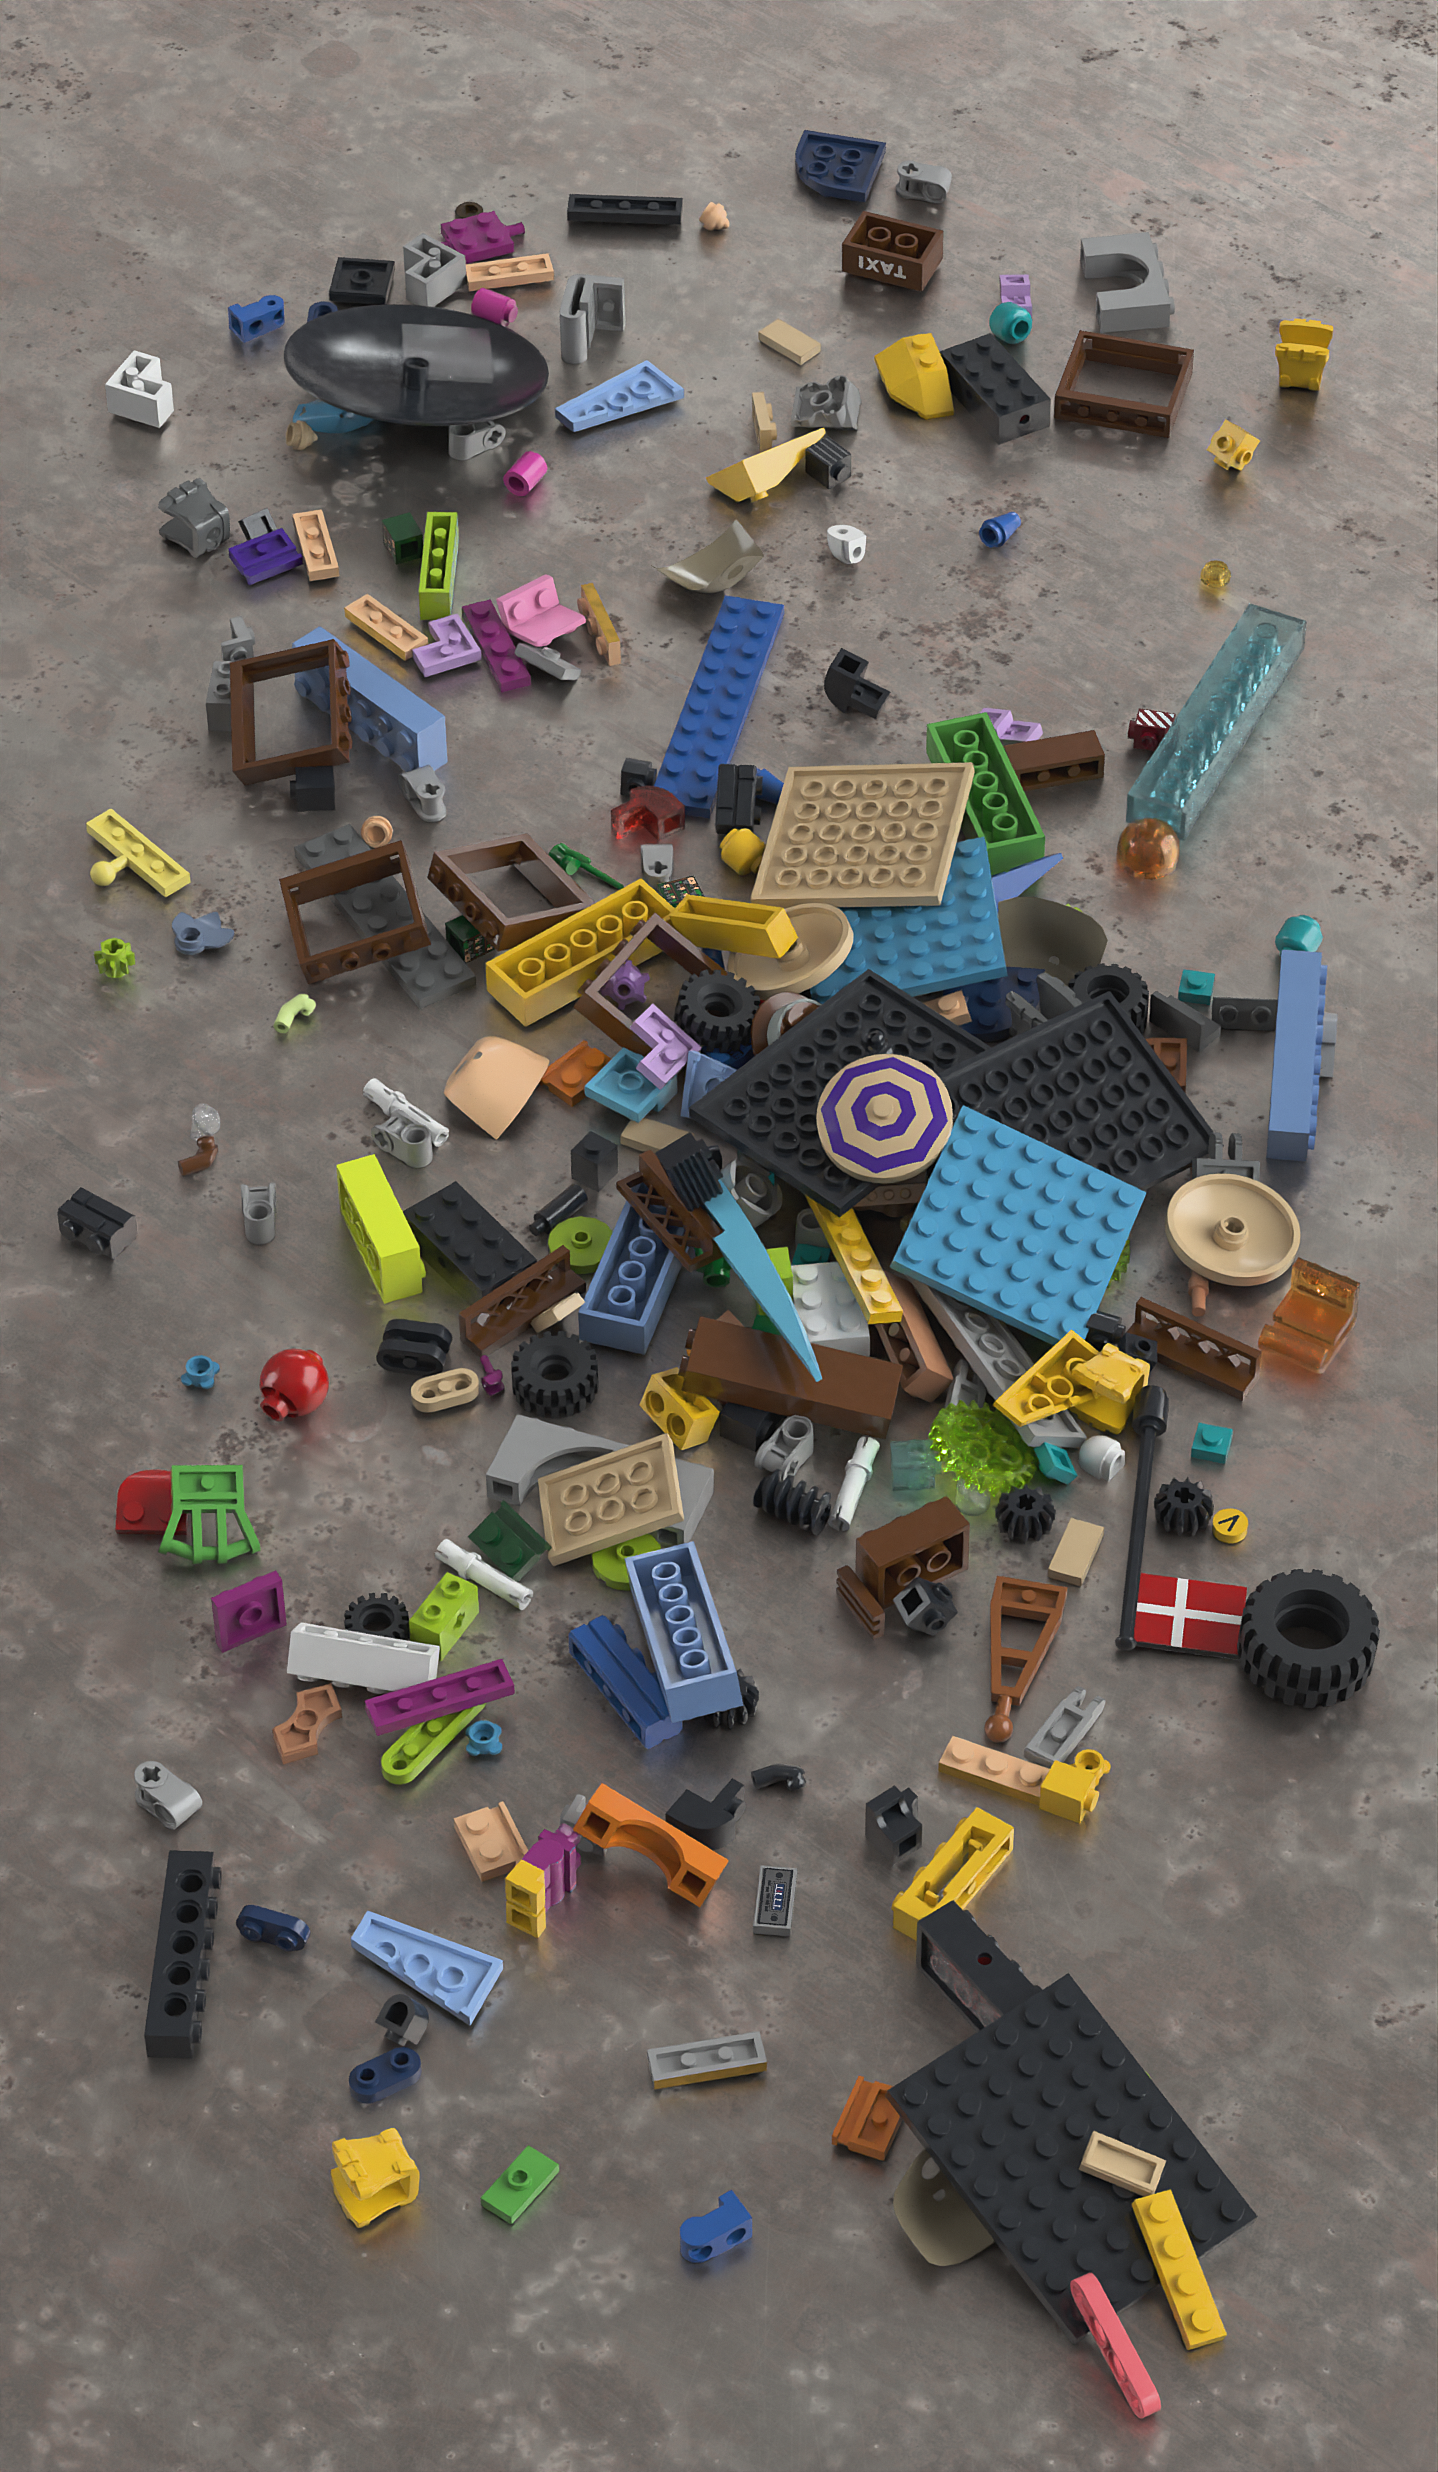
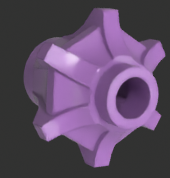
(626, 985)

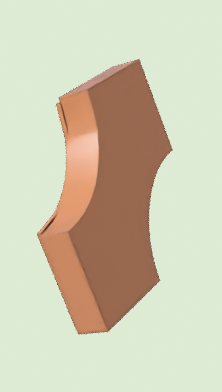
(299, 1734)

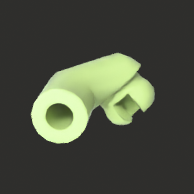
(290, 1009)

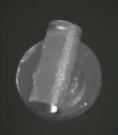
(205, 1121)
(970, 1500)

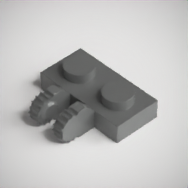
(1217, 1165)

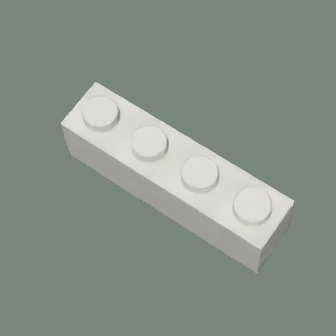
(359, 1659)

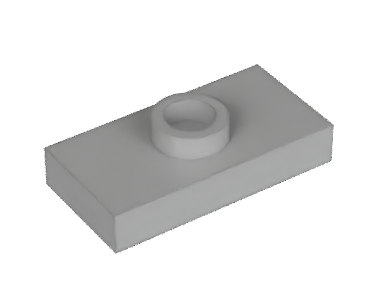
(548, 660)

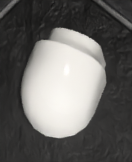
(846, 543)
(1101, 1457)

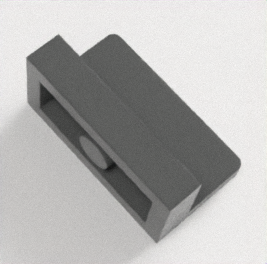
(1182, 1021)

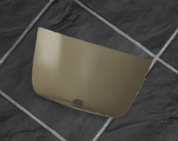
(718, 564)
(1042, 928)
(943, 2229)

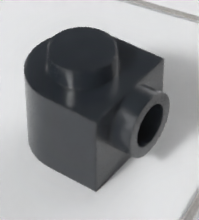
(636, 774)
(1104, 1329)
(1139, 1348)
(403, 2019)

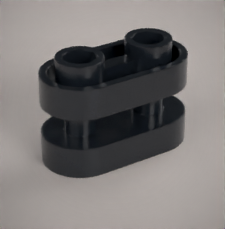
(414, 1347)

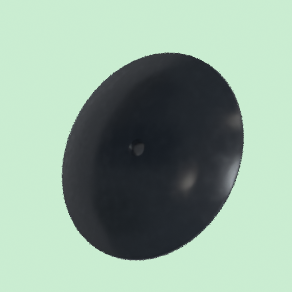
(359, 367)

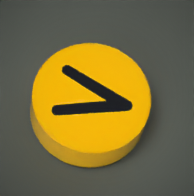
(1230, 1525)

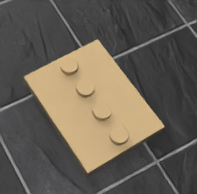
(610, 1499)

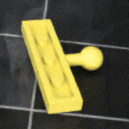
(135, 852)

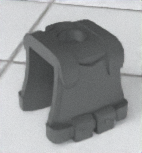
(198, 519)
(1054, 1000)

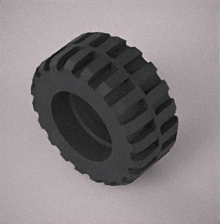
(1299, 1672)

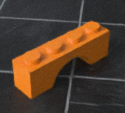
(619, 1822)

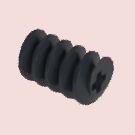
(793, 1502)

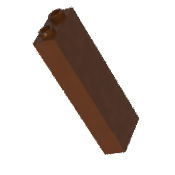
(767, 1375)

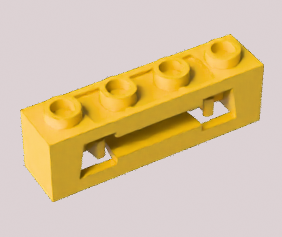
(988, 1845)

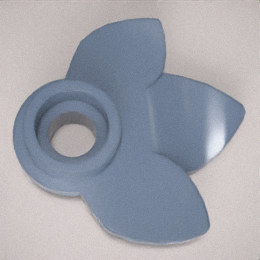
(199, 933)

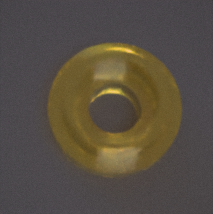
(1215, 574)

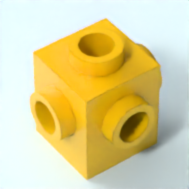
(1232, 446)

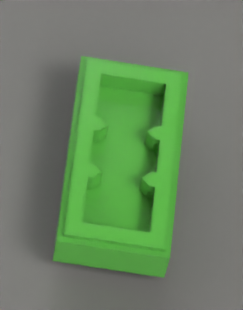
(519, 2184)

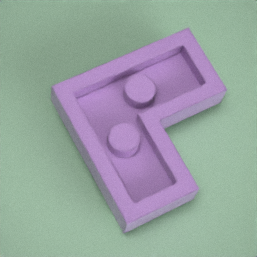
(451, 650)
(668, 1043)

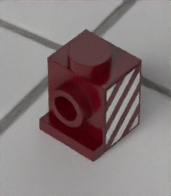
(1149, 728)

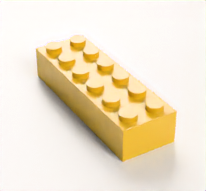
(555, 963)

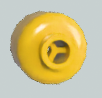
(742, 851)

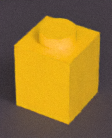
(1068, 1792)

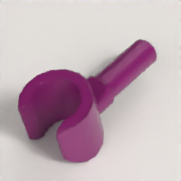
(492, 1381)

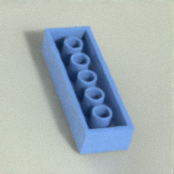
(380, 709)
(1296, 1055)
(630, 1283)
(683, 1632)

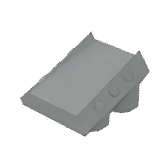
(827, 405)

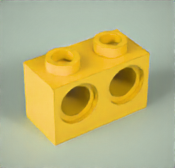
(681, 1414)

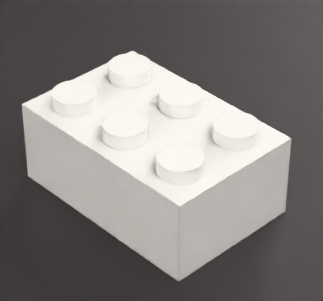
(829, 1308)

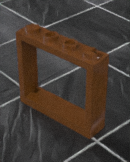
(1116, 412)
(278, 664)
(342, 876)
(449, 877)
(607, 1016)

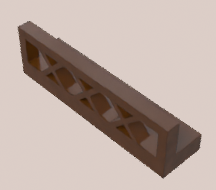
(696, 1223)
(513, 1317)
(1193, 1354)

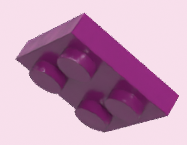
(248, 1611)

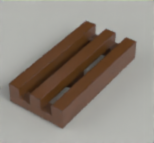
(860, 1602)

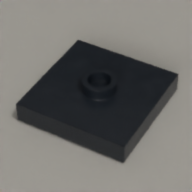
(362, 281)

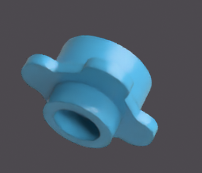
(200, 1372)
(483, 1731)

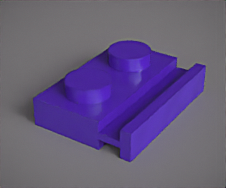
(265, 556)

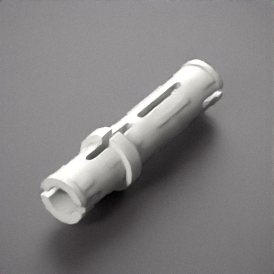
(391, 1100)
(857, 1474)
(472, 1567)

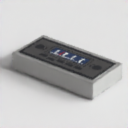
(775, 1900)

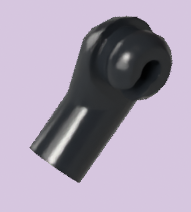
(878, 1044)
(777, 1773)

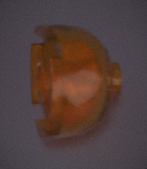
(1148, 848)

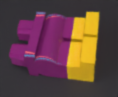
(542, 1879)

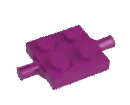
(480, 236)

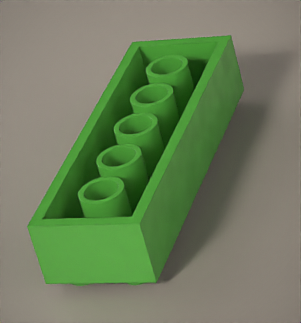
(996, 798)

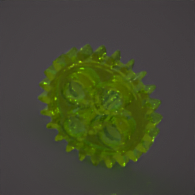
(982, 1448)

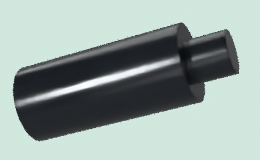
(558, 1210)

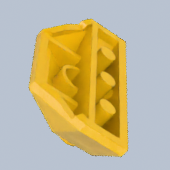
(916, 376)

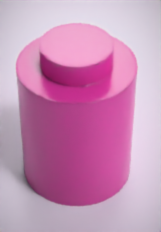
(494, 307)
(525, 473)

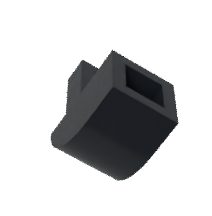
(848, 688)
(709, 1821)

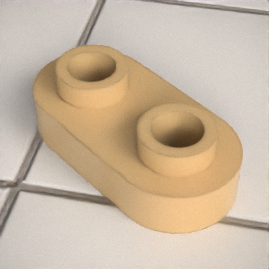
(445, 1390)

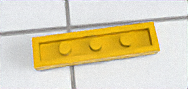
(1179, 2269)

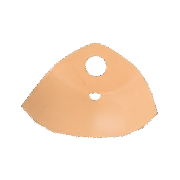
(496, 1084)

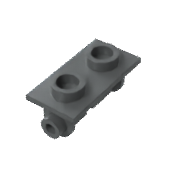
(1244, 1013)

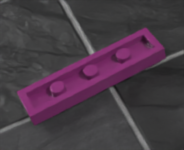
(496, 645)
(439, 1697)

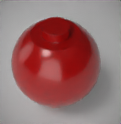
(293, 1384)

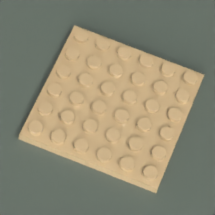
(864, 835)

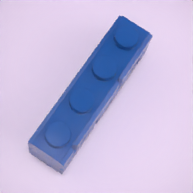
(623, 1679)

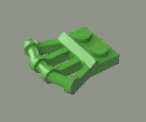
(208, 1490)

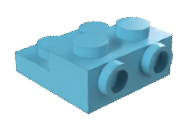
(628, 1090)

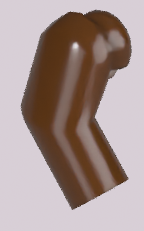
(202, 1159)

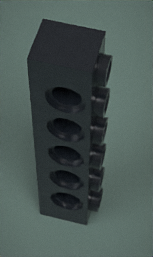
(164, 2032)

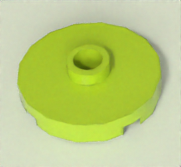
(584, 1238)
(610, 1562)

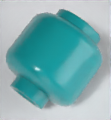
(1010, 322)
(1299, 934)

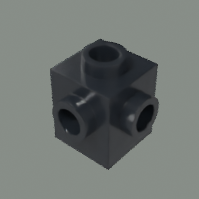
(925, 1606)

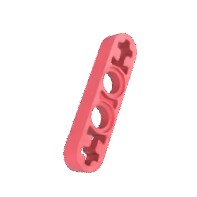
(1115, 2345)

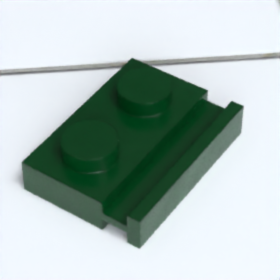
(509, 1542)

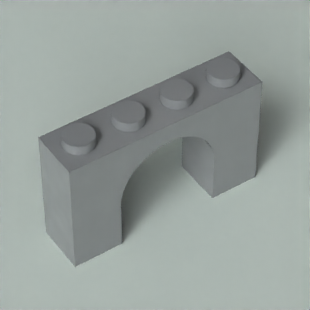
(1134, 258)

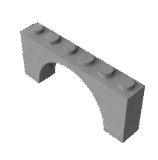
(542, 1448)

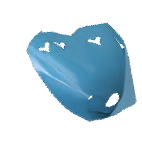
(326, 418)

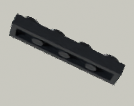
(625, 209)

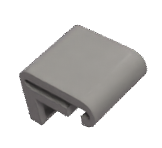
(588, 305)

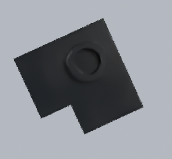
(893, 1824)

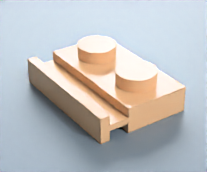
(491, 1840)

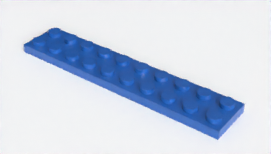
(719, 701)

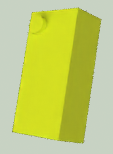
(379, 1229)

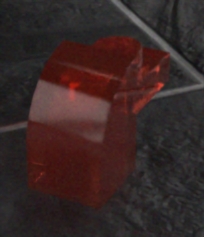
(649, 808)

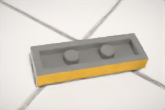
(707, 2060)

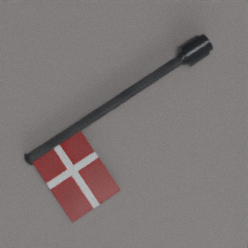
(1166, 1609)

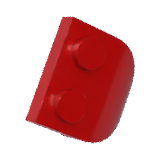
(146, 1504)

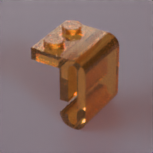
(1312, 1317)

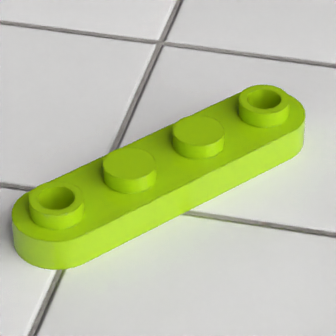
(422, 1744)

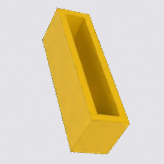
(734, 926)

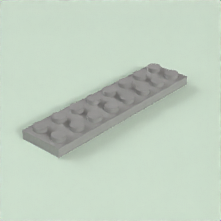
(997, 1361)

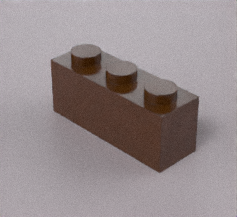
(1057, 760)

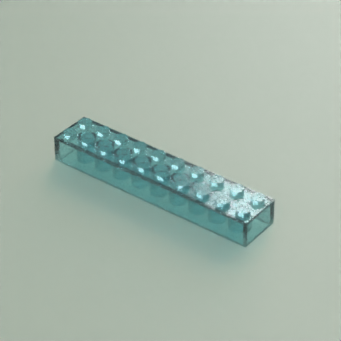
(1217, 719)

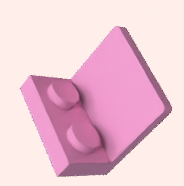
(535, 613)

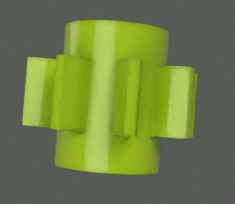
(114, 958)

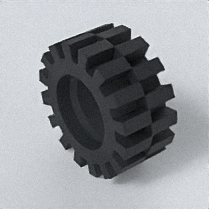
(378, 1611)

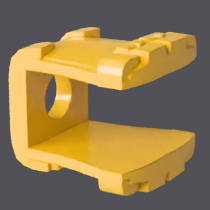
(1303, 353)
(1117, 1380)
(373, 2176)

